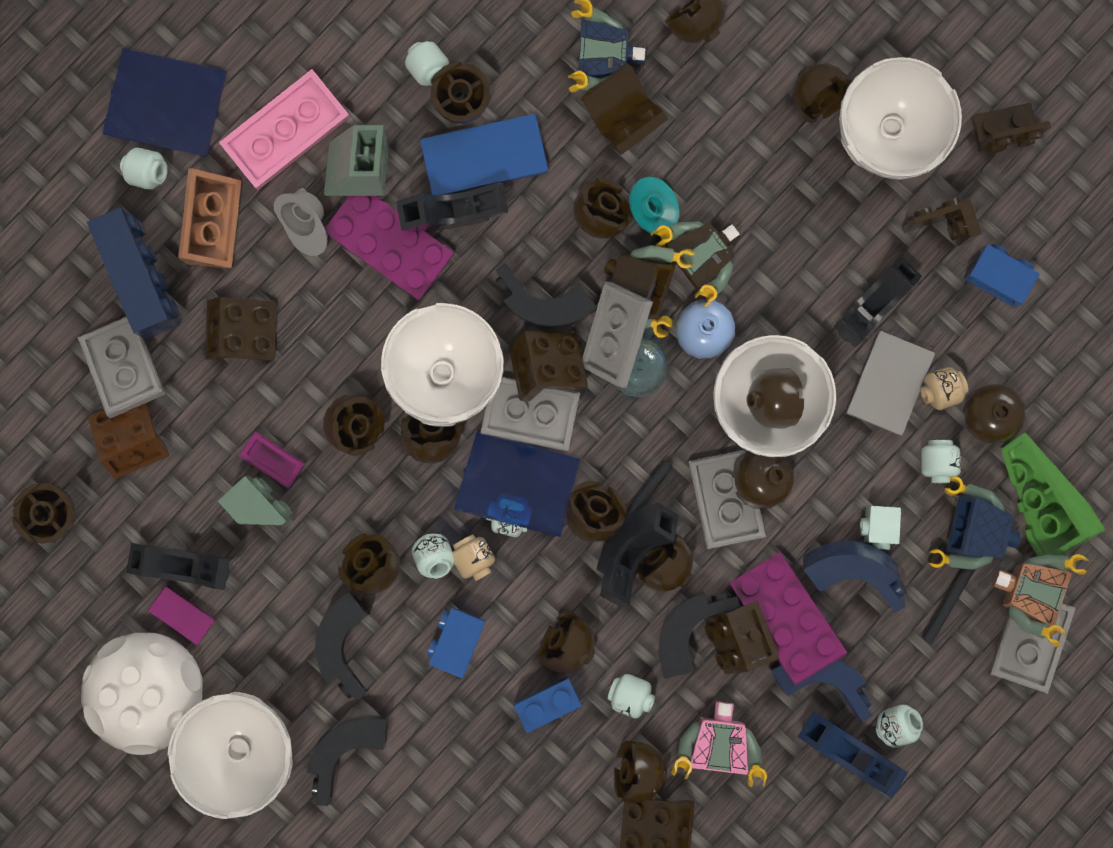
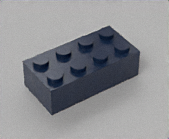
(133, 273)

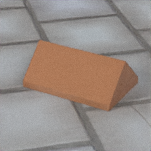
(209, 219)

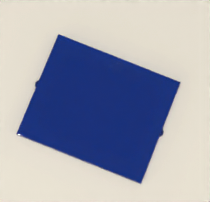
(164, 102)
(517, 484)

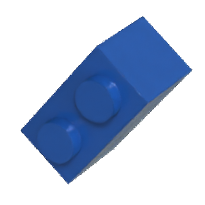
(1002, 275)
(456, 641)
(547, 704)

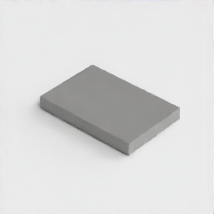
(616, 334)
(120, 367)
(890, 383)
(541, 422)
(721, 513)
(1028, 658)

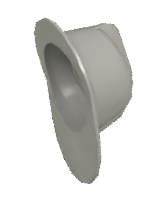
(301, 219)

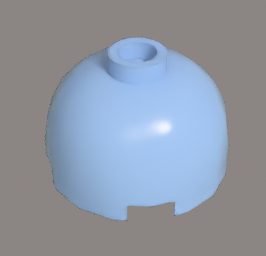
(698, 341)

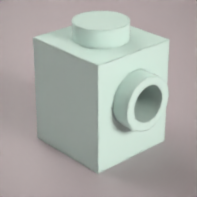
(881, 526)

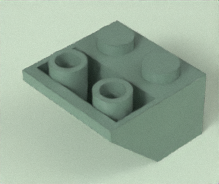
(357, 162)
(252, 504)

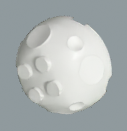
(899, 118)
(750, 361)
(442, 364)
(140, 691)
(230, 755)

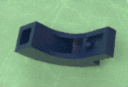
(856, 561)
(837, 674)
(852, 754)

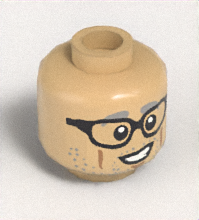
(944, 388)
(473, 557)

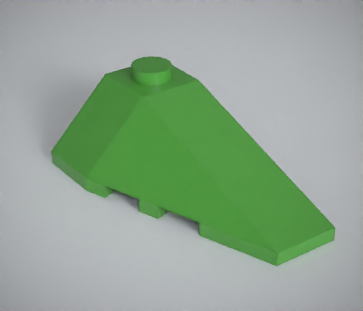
(1052, 507)

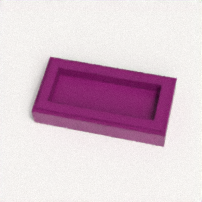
(272, 460)
(182, 615)

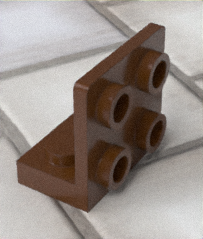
(126, 440)

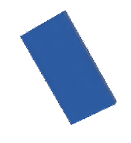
(484, 155)

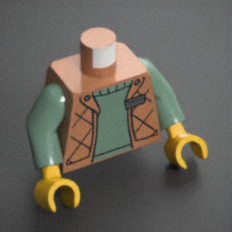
(1037, 592)

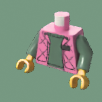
(720, 746)

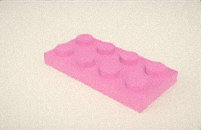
(284, 129)

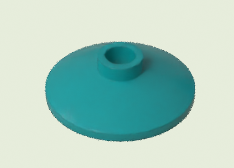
(653, 204)

